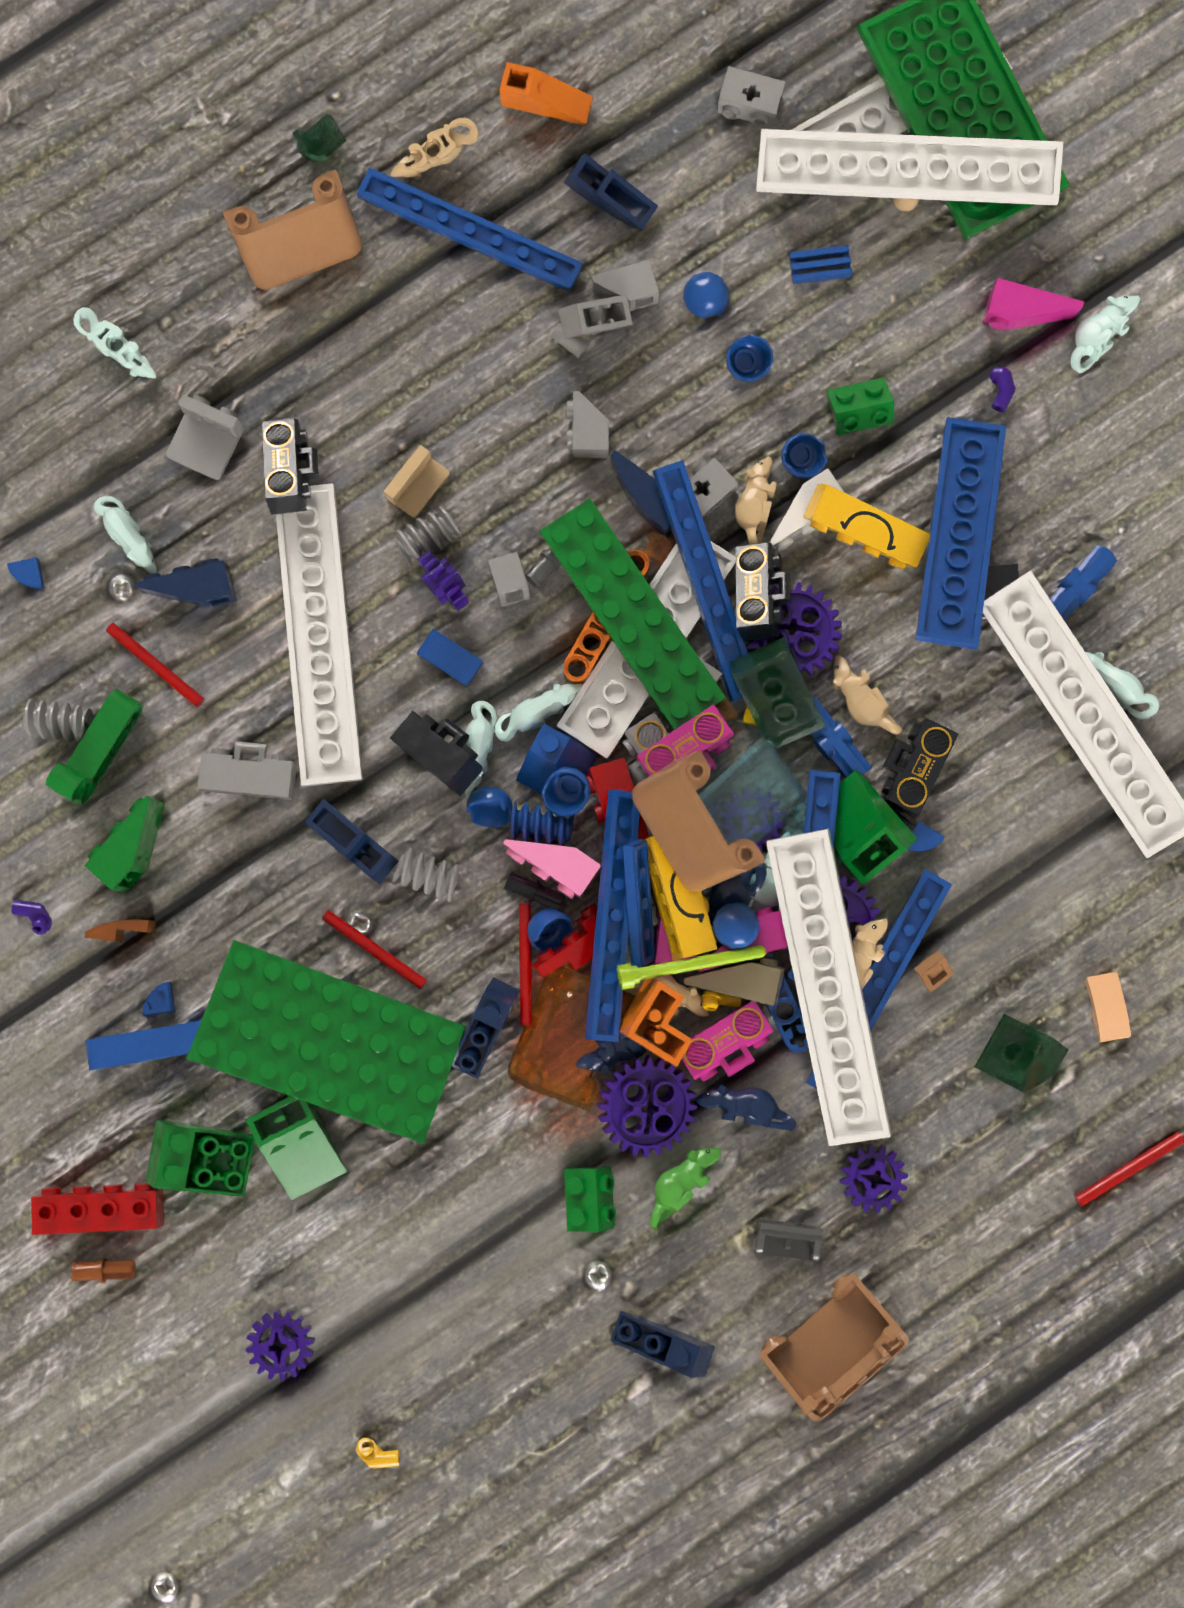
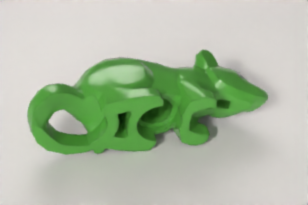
(675, 1184)

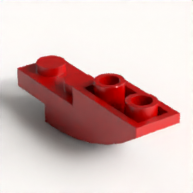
(576, 947)

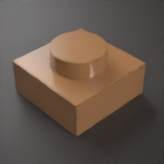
(933, 971)

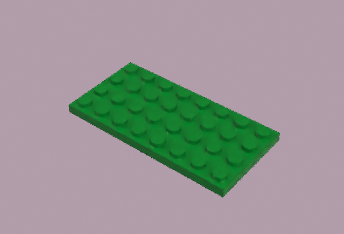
(952, 83)
(326, 1042)

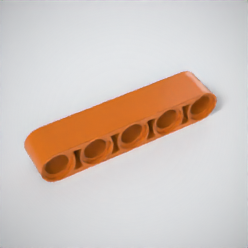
(594, 629)

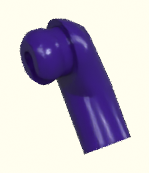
(1006, 387)
(37, 914)

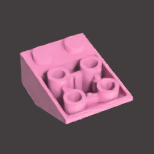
(563, 864)

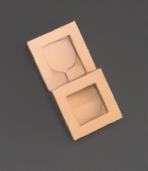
(1108, 1007)

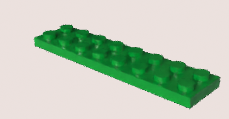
(632, 614)

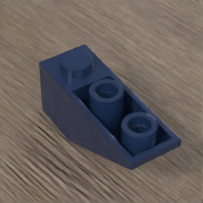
(201, 586)
(485, 1027)
(663, 1345)

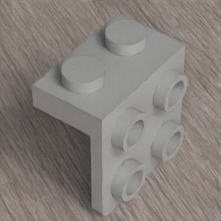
(204, 437)

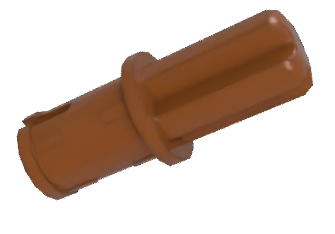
(103, 1270)

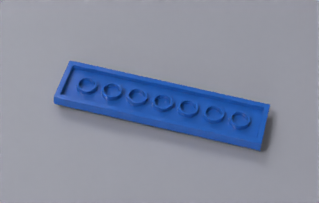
(961, 533)

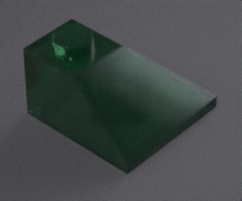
(1020, 1055)

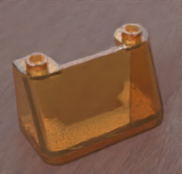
(556, 1040)

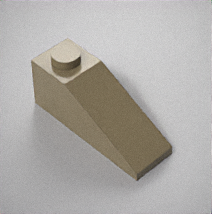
(748, 980)

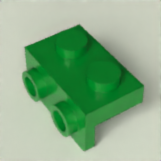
(861, 406)
(589, 1199)

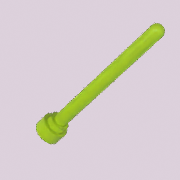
(631, 975)

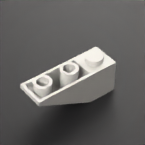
(793, 521)

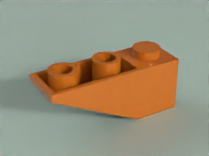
(543, 95)

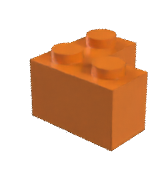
(649, 1020)

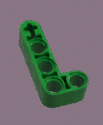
(96, 749)

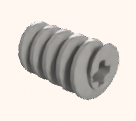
(426, 534)
(54, 722)
(427, 874)

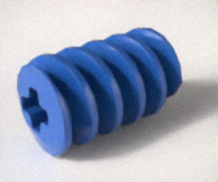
(540, 825)

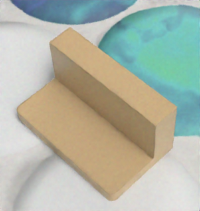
(416, 483)

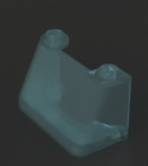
(753, 794)

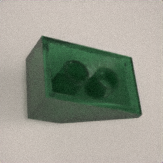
(777, 693)

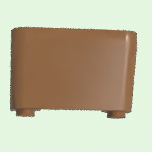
(299, 239)
(686, 828)
(835, 1349)

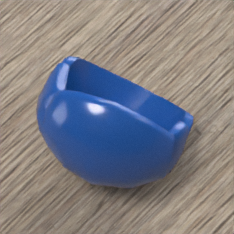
(706, 295)
(749, 358)
(804, 456)
(566, 791)
(490, 807)
(736, 925)
(548, 928)

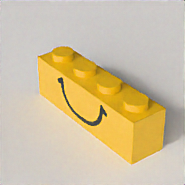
(867, 526)
(681, 910)

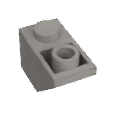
(633, 279)
(589, 430)

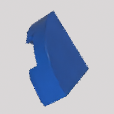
(27, 572)
(926, 839)
(160, 1000)

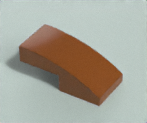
(115, 930)

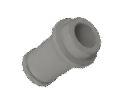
(575, 345)

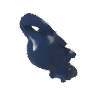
(736, 890)
(610, 1053)
(753, 1104)

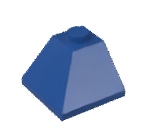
(549, 753)

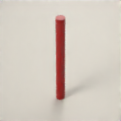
(155, 665)
(374, 949)
(525, 962)
(1129, 1169)

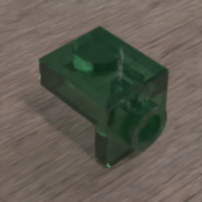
(320, 139)

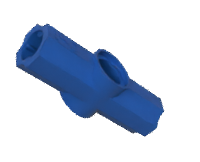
(1082, 581)
(837, 745)

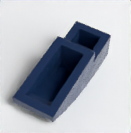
(610, 192)
(641, 492)
(351, 841)

